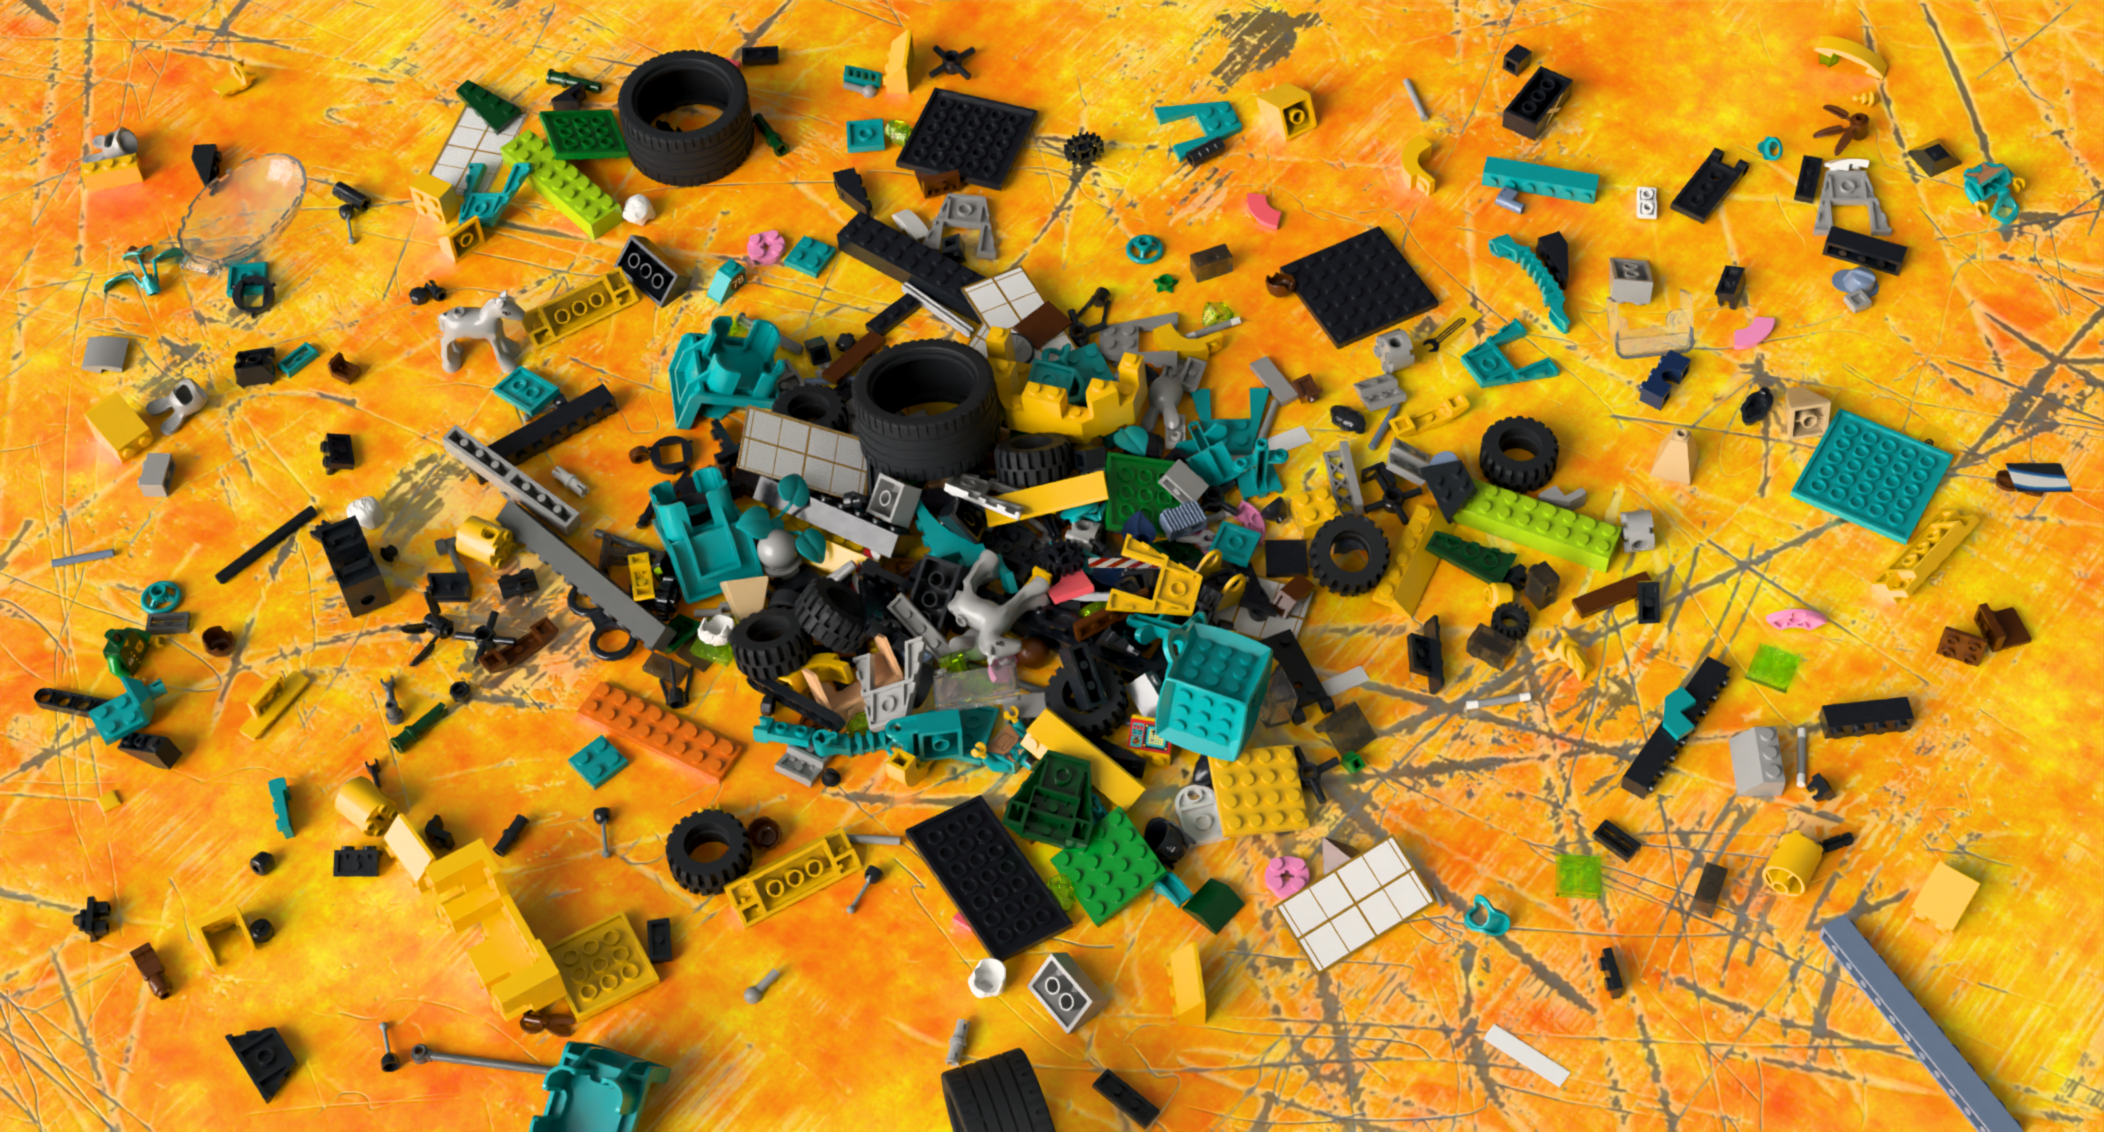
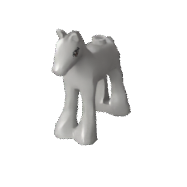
(479, 324)
(989, 617)

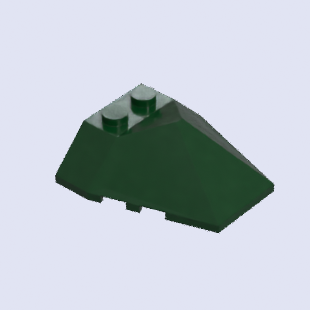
(1054, 803)

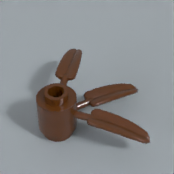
(1858, 128)

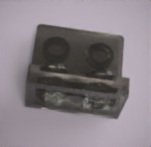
(1347, 728)

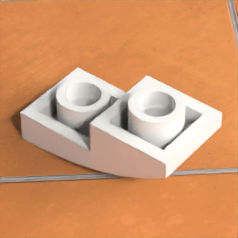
(1845, 163)
(1646, 203)
(909, 222)
(1175, 436)

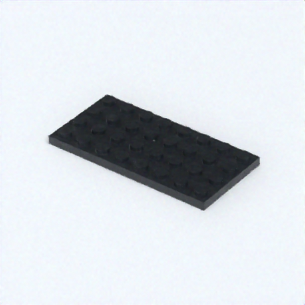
(988, 879)

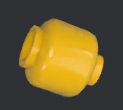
(1499, 593)

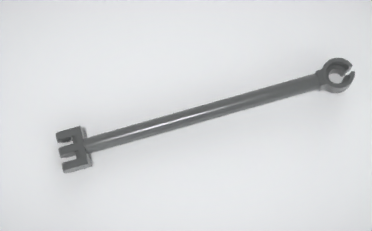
(429, 1055)

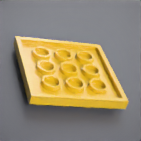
(1259, 792)
(602, 966)

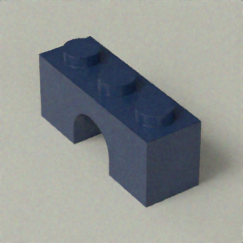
(1671, 368)

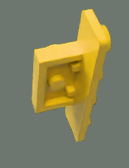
(271, 701)

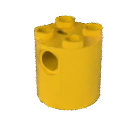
(484, 541)
(366, 806)
(1792, 864)

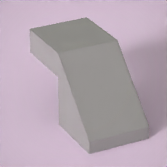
(1556, 497)

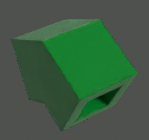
(1352, 762)

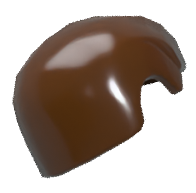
(1280, 285)
(218, 641)
(1033, 653)
(764, 833)

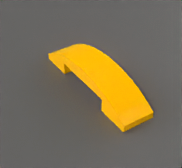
(1853, 51)
(1431, 418)
(641, 576)

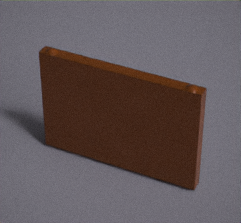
(1043, 325)

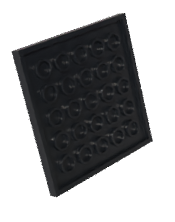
(967, 135)
(1359, 287)

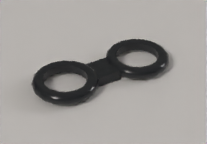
(602, 624)

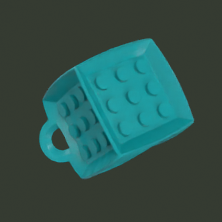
(1212, 690)

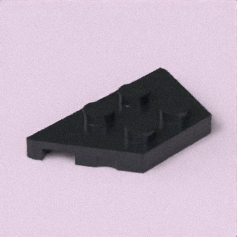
(1450, 486)
(264, 1059)

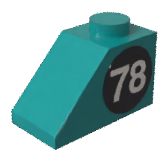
(727, 281)

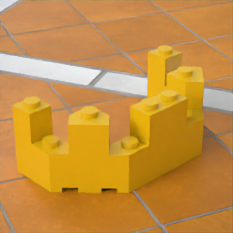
(1046, 408)
(510, 959)

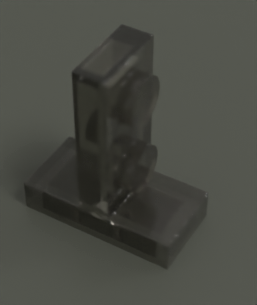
(617, 555)

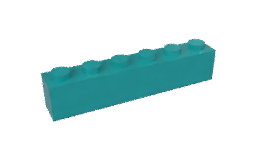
(1540, 179)

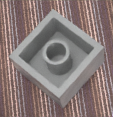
(894, 500)

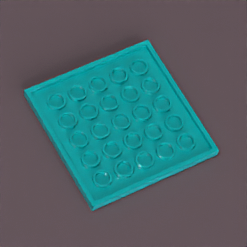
(1872, 476)

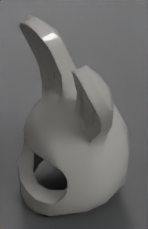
(114, 144)
(184, 399)
(1164, 399)
(968, 646)

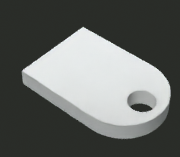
(1199, 816)

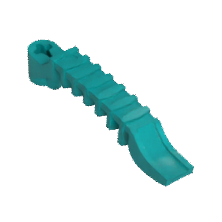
(1552, 296)
(833, 743)
(1170, 885)

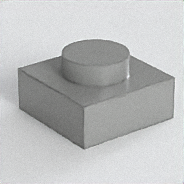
(1857, 301)

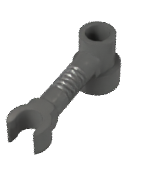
(448, 546)
(394, 713)

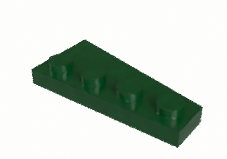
(491, 108)
(1479, 561)

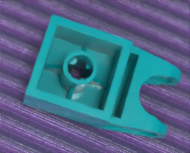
(928, 735)

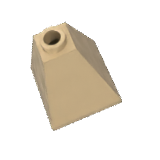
(1805, 413)
(1676, 457)
(745, 595)

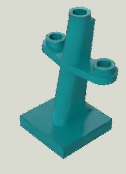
(1212, 461)
(1258, 472)
(1152, 628)

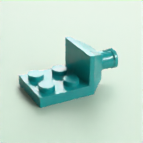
(1059, 376)
(128, 711)

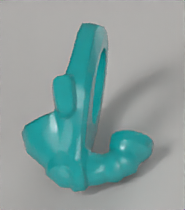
(1770, 142)

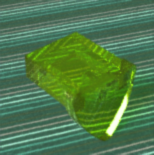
(1215, 312)
(953, 662)

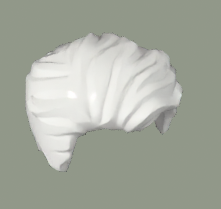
(638, 209)
(367, 512)
(717, 630)
(988, 978)

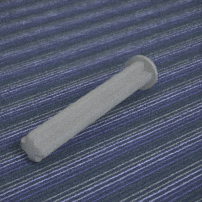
(785, 342)

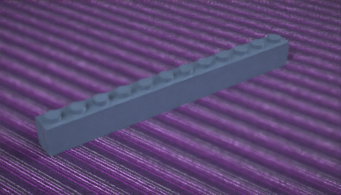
(1916, 1028)

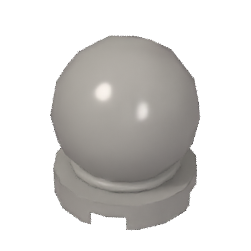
(779, 555)

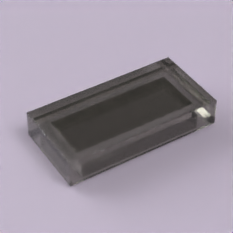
(659, 667)

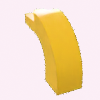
(1413, 155)
(1168, 339)
(826, 667)
(906, 768)

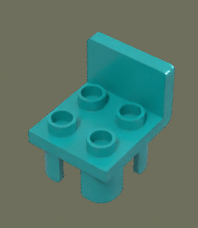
(725, 369)
(708, 551)
(596, 1090)

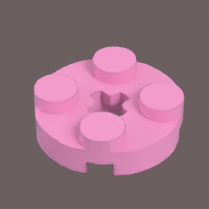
(766, 239)
(1286, 865)

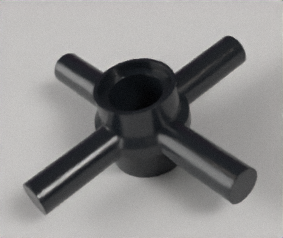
(952, 62)
(1079, 327)
(1215, 500)
(1393, 500)
(485, 638)
(1306, 767)

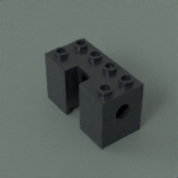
(354, 566)

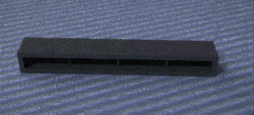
(553, 427)
(1662, 747)

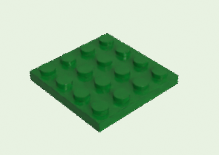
(583, 134)
(1135, 487)
(1111, 868)

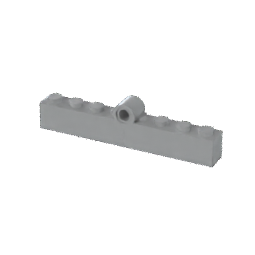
(511, 481)

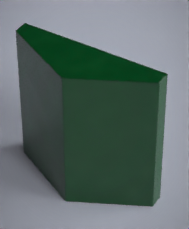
(1178, 551)
(685, 629)
(1214, 905)

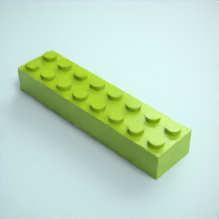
(564, 185)
(1541, 526)

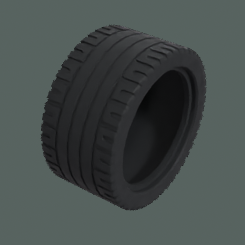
(678, 81)
(931, 444)
(996, 1096)

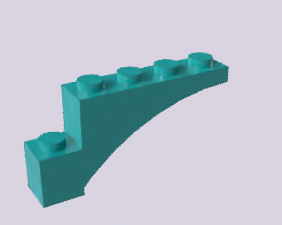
(943, 542)

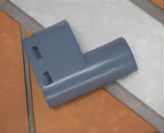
(1507, 200)

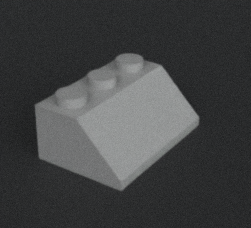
(1757, 762)
(1067, 992)

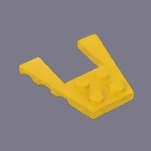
(1175, 587)

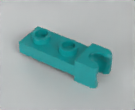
(782, 732)
(281, 795)

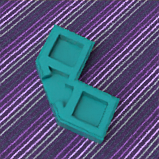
(1673, 719)

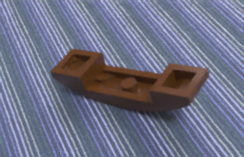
(528, 645)

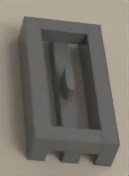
(167, 625)

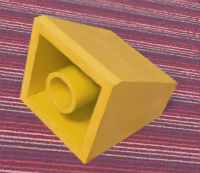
(1287, 110)
(118, 427)
(1945, 898)

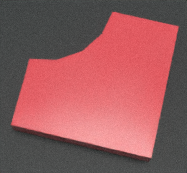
(1071, 587)

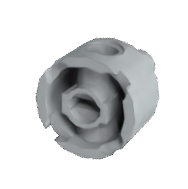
(1394, 351)
(1637, 531)
(1086, 534)

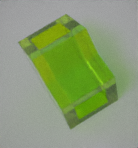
(1823, 59)

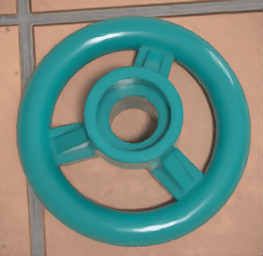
(1145, 245)
(160, 595)

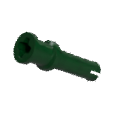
(566, 80)
(773, 138)
(412, 733)

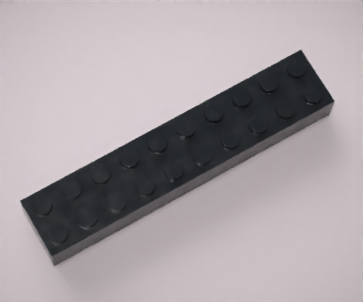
(909, 262)

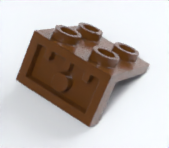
(938, 184)
(2001, 628)
(1961, 646)

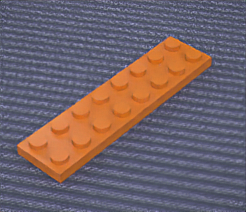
(660, 731)

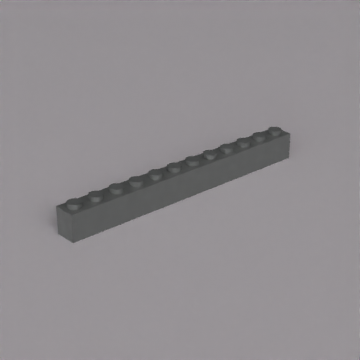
(586, 576)

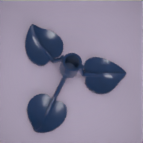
(1141, 530)

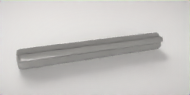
(939, 310)

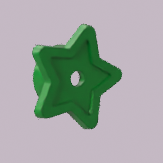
(1165, 278)

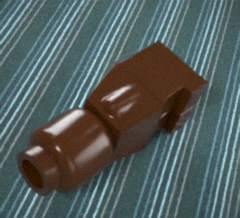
(152, 970)

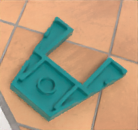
(1213, 117)
(490, 205)
(1492, 368)
(1240, 432)

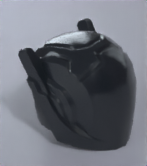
(1167, 840)

